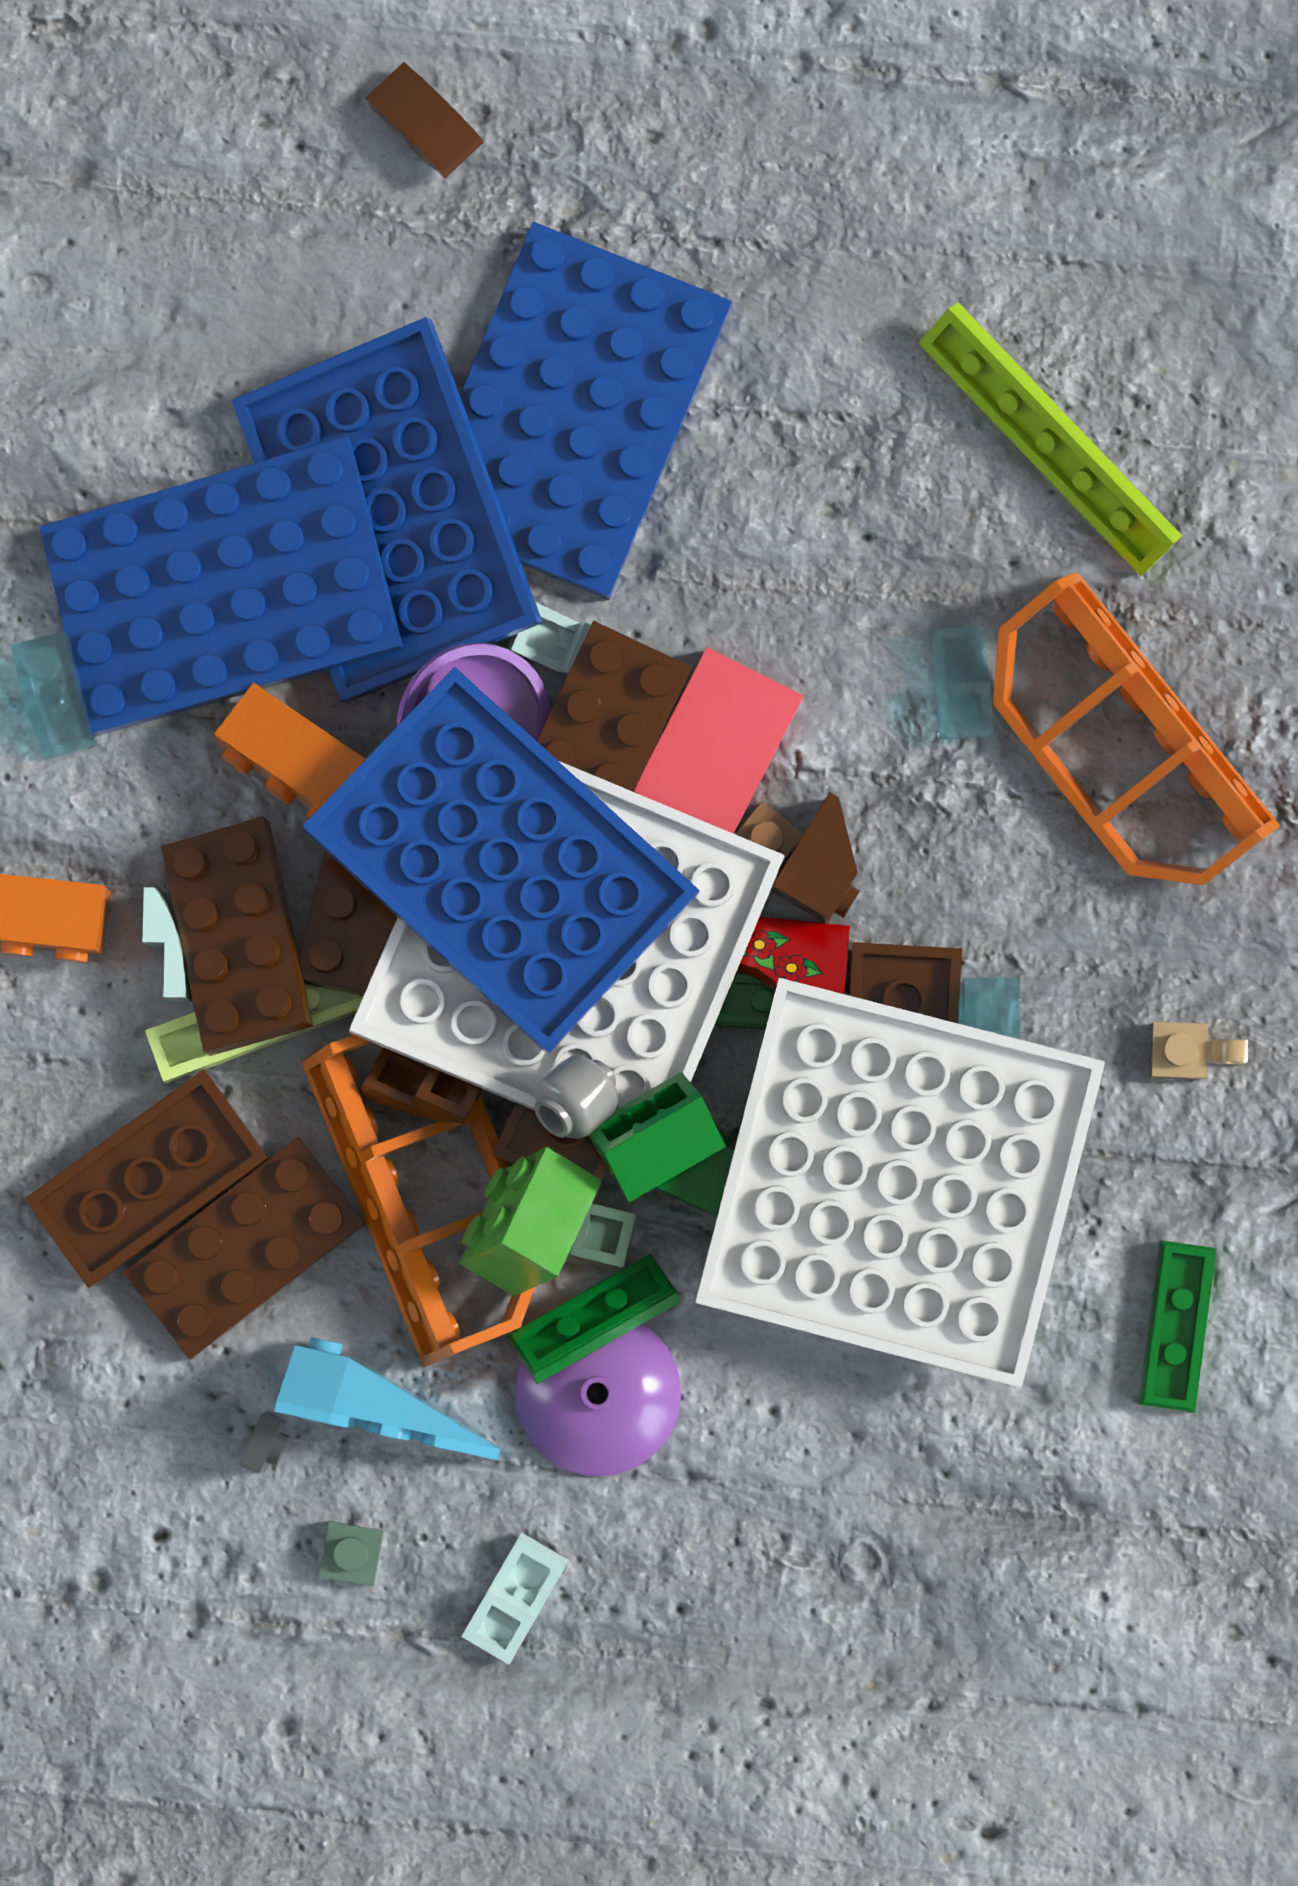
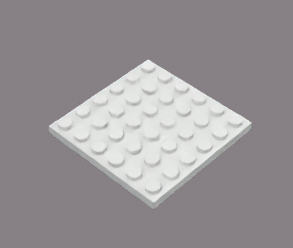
(642, 1027)
(900, 1182)

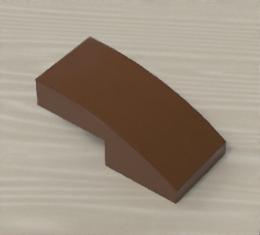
(424, 120)
(418, 1089)

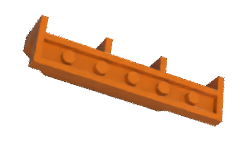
(1144, 692)
(387, 1219)

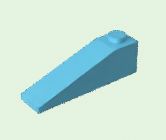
(350, 1394)

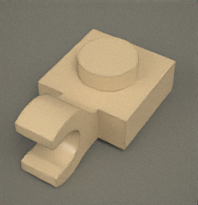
(1185, 1051)

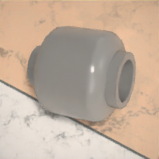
(576, 1097)

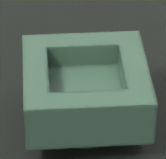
(604, 1236)
(351, 1553)

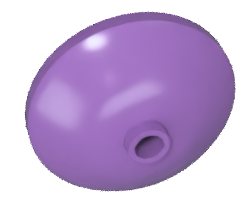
(496, 672)
(612, 1434)

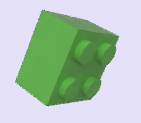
(529, 1221)

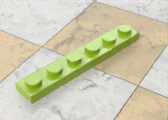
(1049, 439)

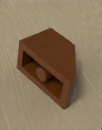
(821, 866)

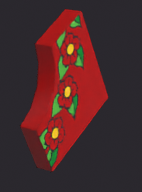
(797, 952)

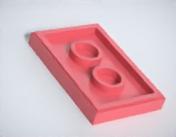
(719, 741)

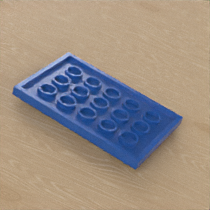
(585, 399)
(425, 490)
(221, 586)
(501, 860)

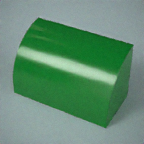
(656, 1136)

